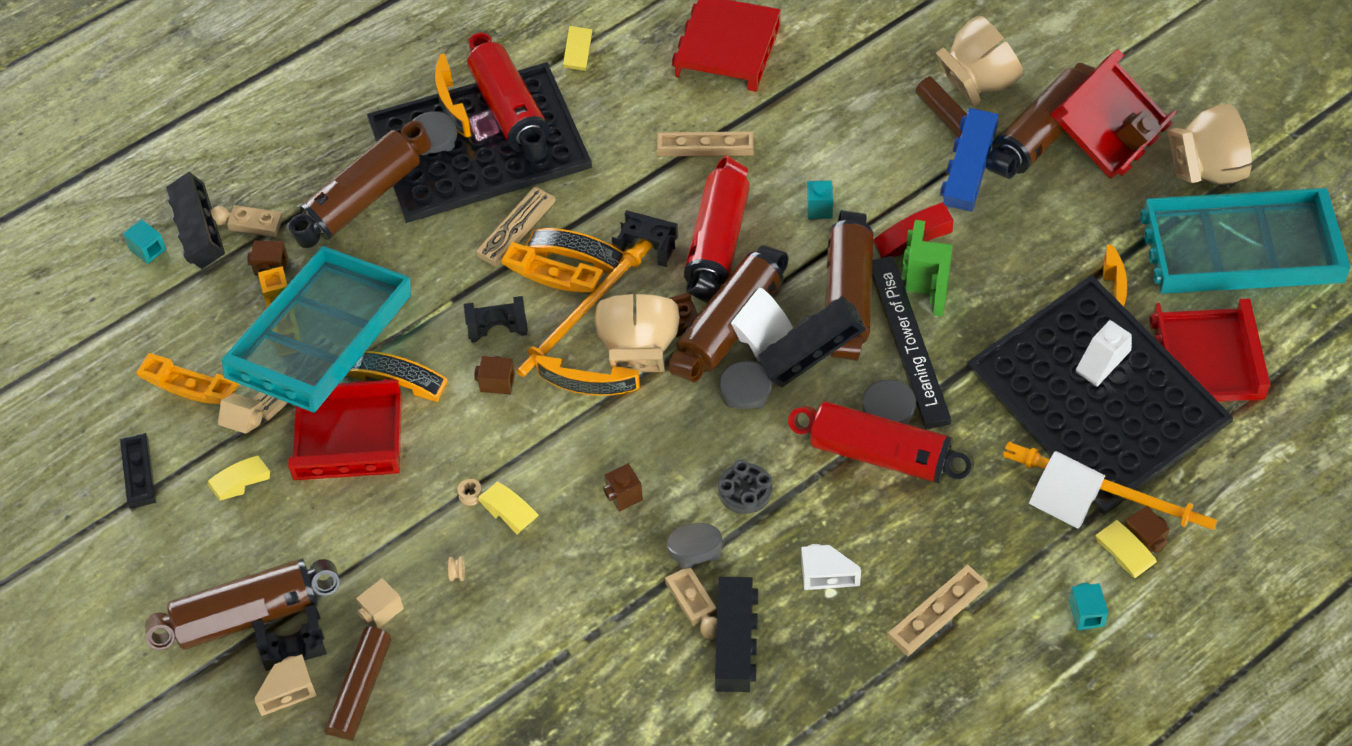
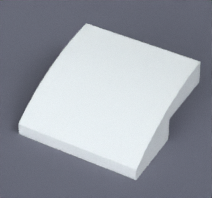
(761, 322)
(1066, 489)

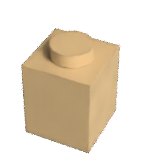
(240, 413)
(379, 604)

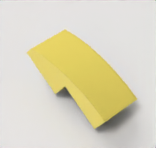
(577, 48)
(232, 480)
(509, 506)
(1126, 548)

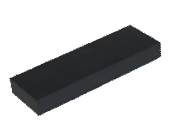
(137, 470)

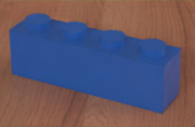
(970, 159)

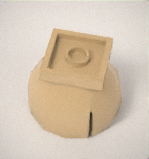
(976, 63)
(1212, 147)
(640, 338)

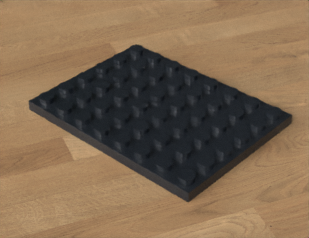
(487, 166)
(1126, 426)

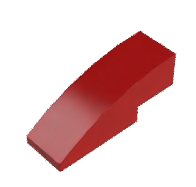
(894, 239)

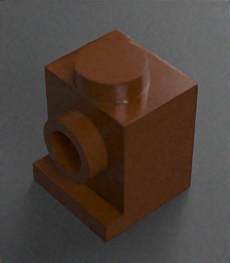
(687, 312)

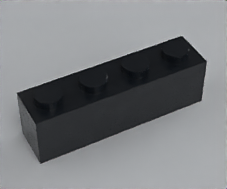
(194, 220)
(812, 341)
(734, 634)

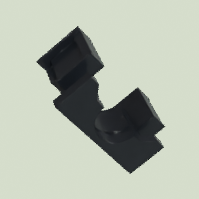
(654, 230)
(483, 318)
(306, 641)

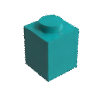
(820, 199)
(144, 241)
(1088, 606)

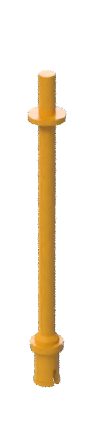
(632, 258)
(1033, 459)

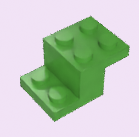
(927, 267)

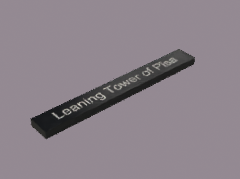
(910, 343)

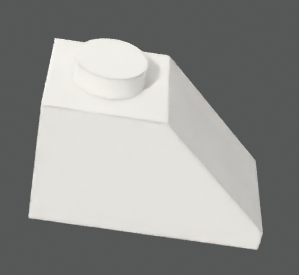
(1104, 353)
(827, 568)

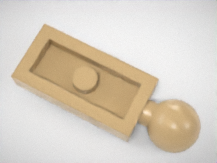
(249, 220)
(694, 601)

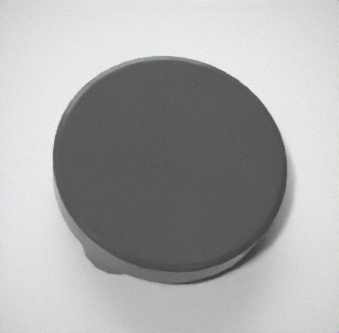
(440, 129)
(745, 385)
(890, 400)
(745, 487)
(695, 544)

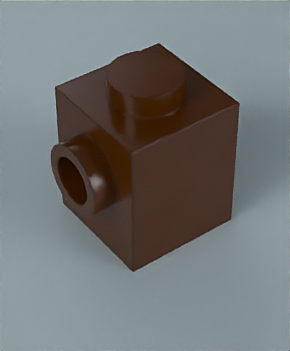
(1138, 129)
(267, 256)
(495, 374)
(623, 487)
(1149, 529)

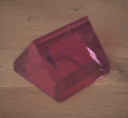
(483, 125)

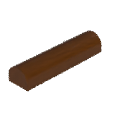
(941, 104)
(358, 683)

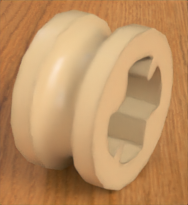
(469, 484)
(456, 568)

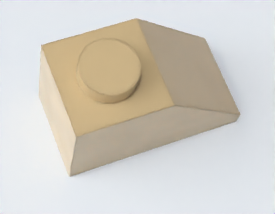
(285, 685)

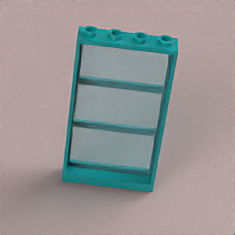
(1244, 241)
(317, 329)

